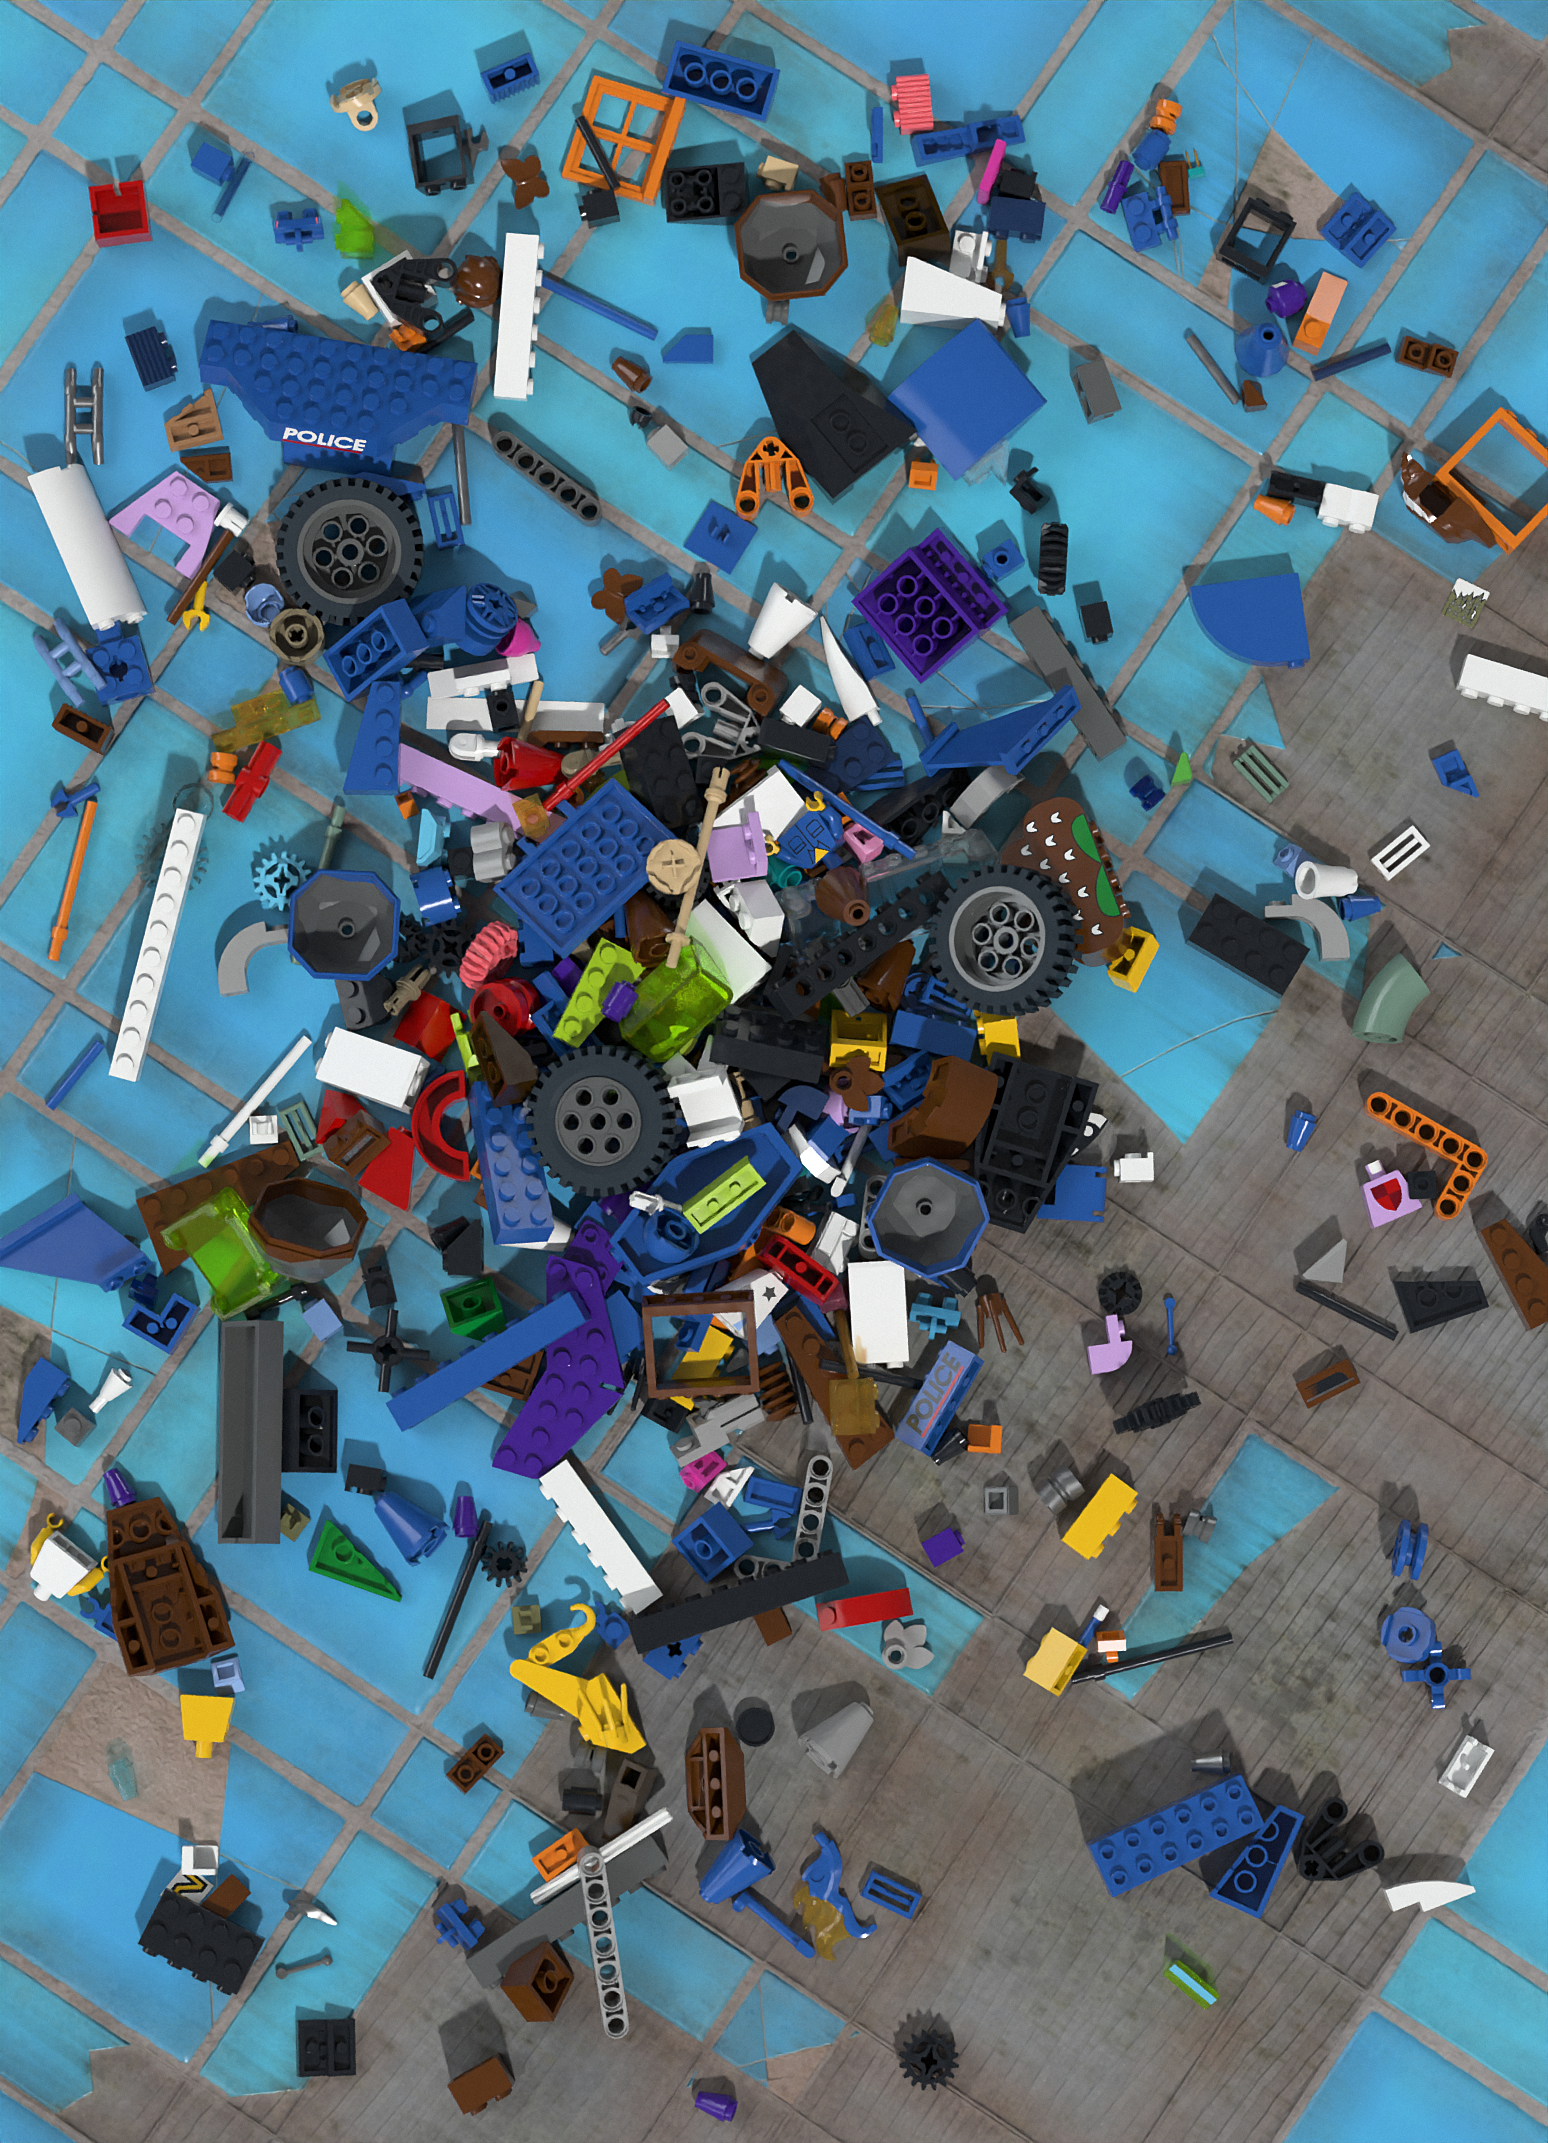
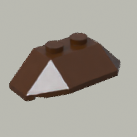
(716, 1783)

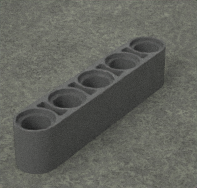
(539, 468)

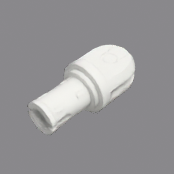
(472, 747)

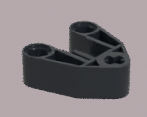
(419, 271)
(1317, 1830)

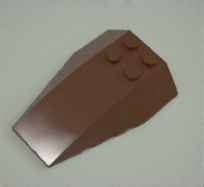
(159, 1593)

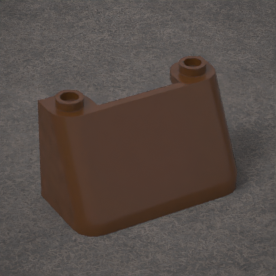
(707, 647)

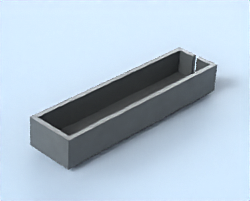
(250, 1432)

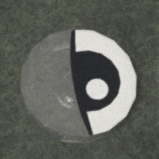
(1097, 1143)

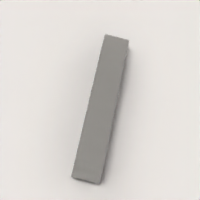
(609, 1953)

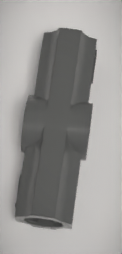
(848, 992)

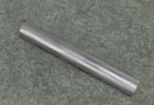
(1213, 369)

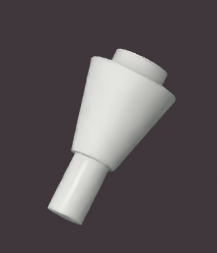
(115, 1385)

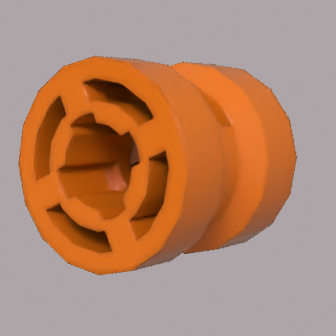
(1166, 116)
(824, 722)
(222, 768)

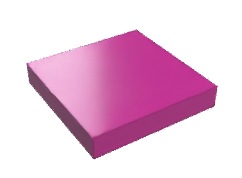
(991, 172)

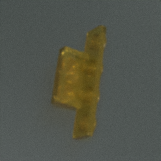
(263, 719)

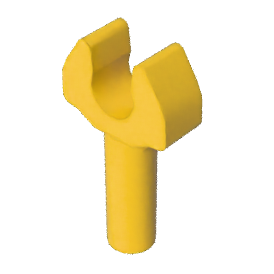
(197, 610)

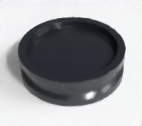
(755, 1727)

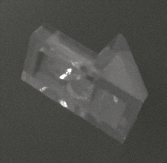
(994, 461)

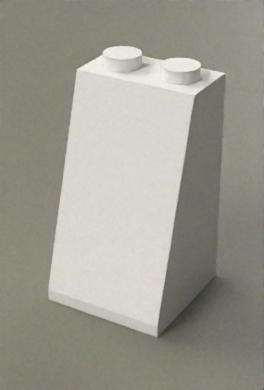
(947, 300)
(729, 950)
(372, 1070)
(878, 1313)

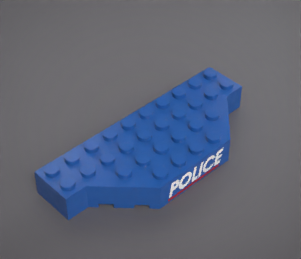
(335, 390)

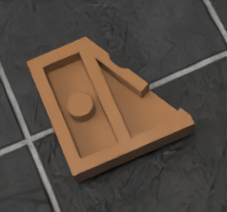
(195, 425)

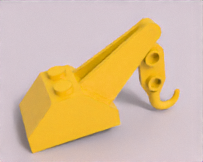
(562, 1687)

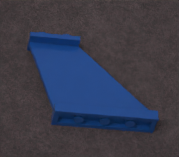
(1003, 740)
(74, 1246)

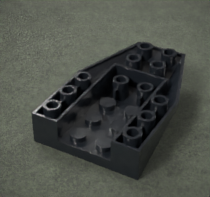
(828, 414)

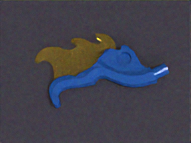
(824, 1904)

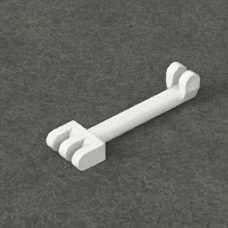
(842, 1180)

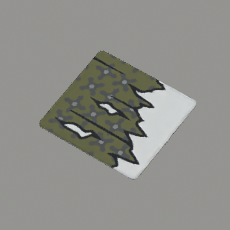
(1465, 603)

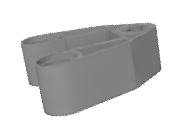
(736, 711)
(982, 792)

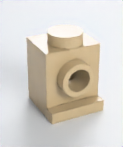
(778, 174)

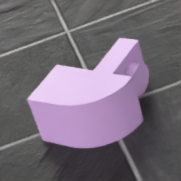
(1113, 1355)

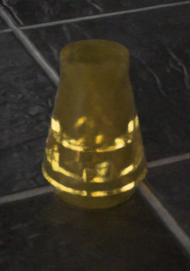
(884, 327)

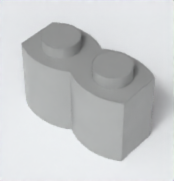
(492, 851)

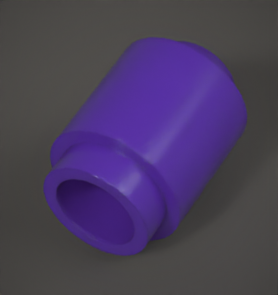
(619, 1001)

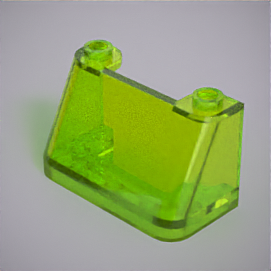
(223, 1251)

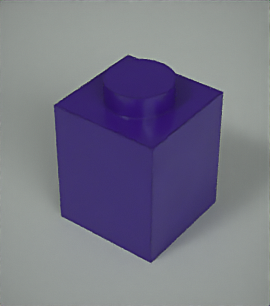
(943, 1546)

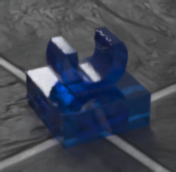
(145, 1291)

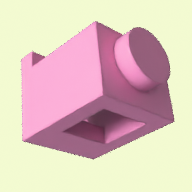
(861, 843)

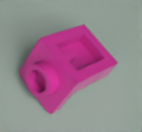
(702, 1471)

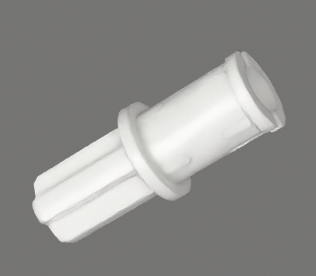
(651, 1203)

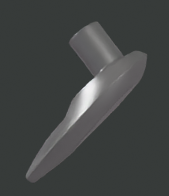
(307, 1909)

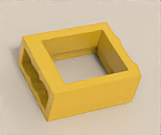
(871, 1027)

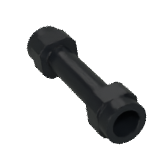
(298, 1292)

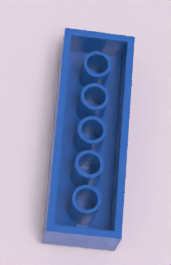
(509, 1170)

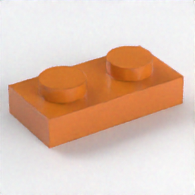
(560, 1854)

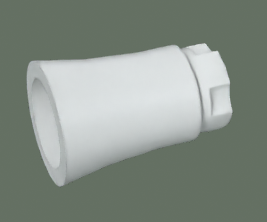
(1320, 880)

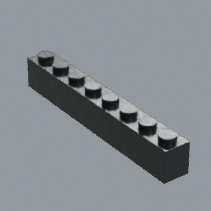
(738, 1603)

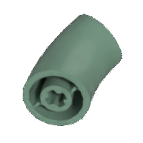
(1389, 1003)

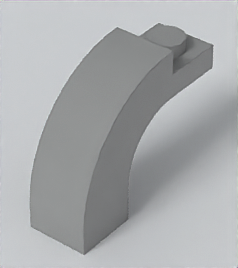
(1321, 918)
(240, 950)

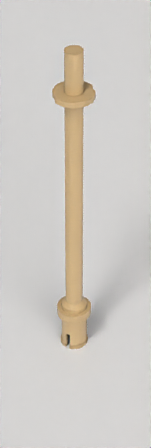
(715, 795)

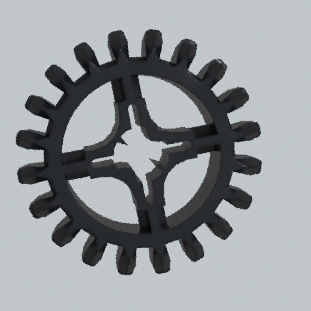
(1053, 558)

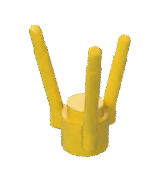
(614, 1732)

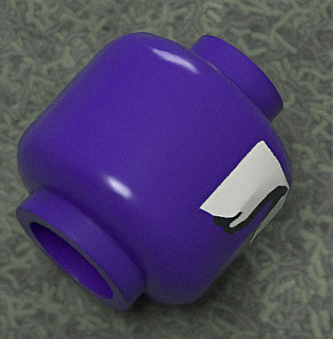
(1286, 298)

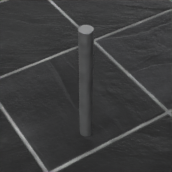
(462, 477)

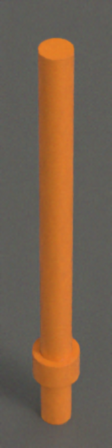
(60, 932)

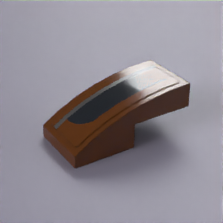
(1328, 1383)

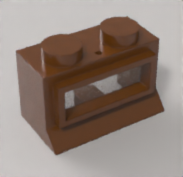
(357, 1143)

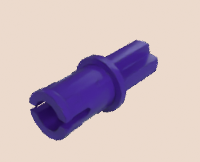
(1117, 187)

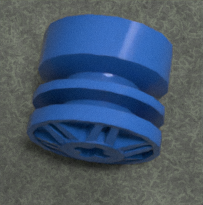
(488, 618)

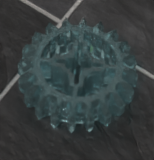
(148, 865)

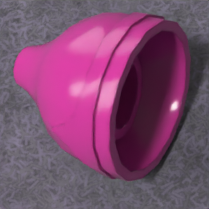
(518, 641)

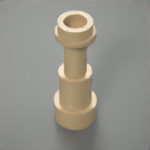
(747, 1110)

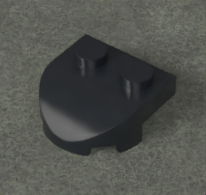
(364, 1001)

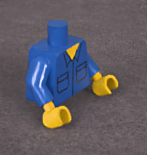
(812, 838)

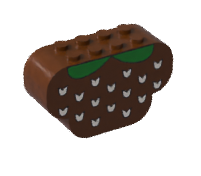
(1068, 849)

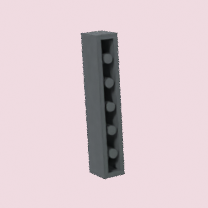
(1059, 668)

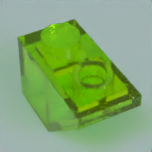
(356, 233)

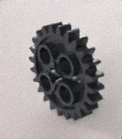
(1156, 1413)

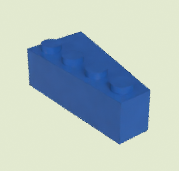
(377, 749)
(534, 949)

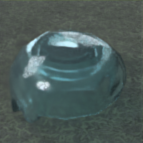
(194, 798)

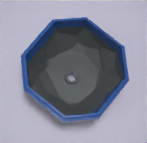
(339, 900)
(931, 1240)

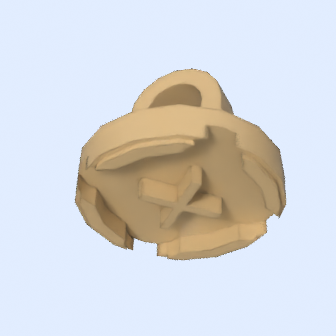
(357, 98)
(673, 866)

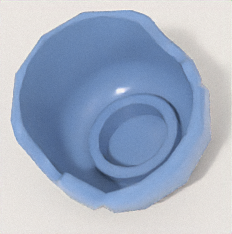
(264, 604)

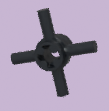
(394, 1359)

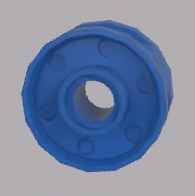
(1409, 1549)

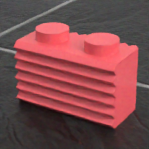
(914, 104)

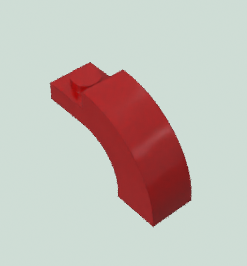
(864, 1609)

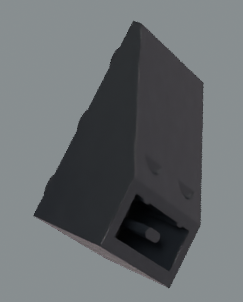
(706, 194)

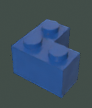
(163, 1330)

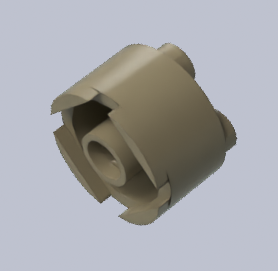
(295, 652)

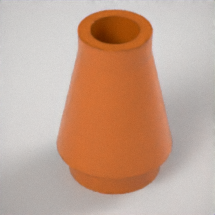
(1276, 509)

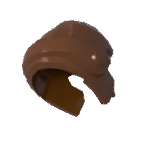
(478, 282)

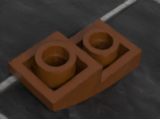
(860, 190)
(1427, 357)
(474, 1764)
(227, 1897)

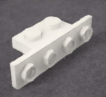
(482, 676)

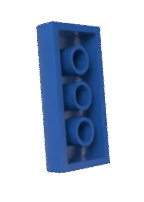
(721, 81)
(339, 461)

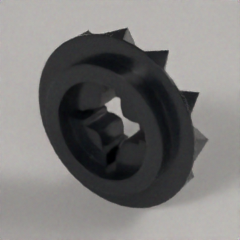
(414, 944)
(1108, 1298)

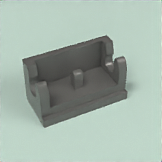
(1095, 391)

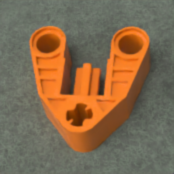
(795, 478)

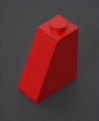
(393, 1169)

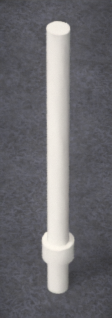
(220, 1142)

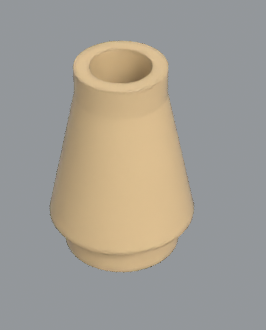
(359, 300)

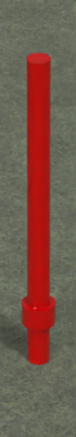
(567, 788)

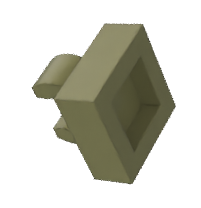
(292, 1522)
(526, 1619)

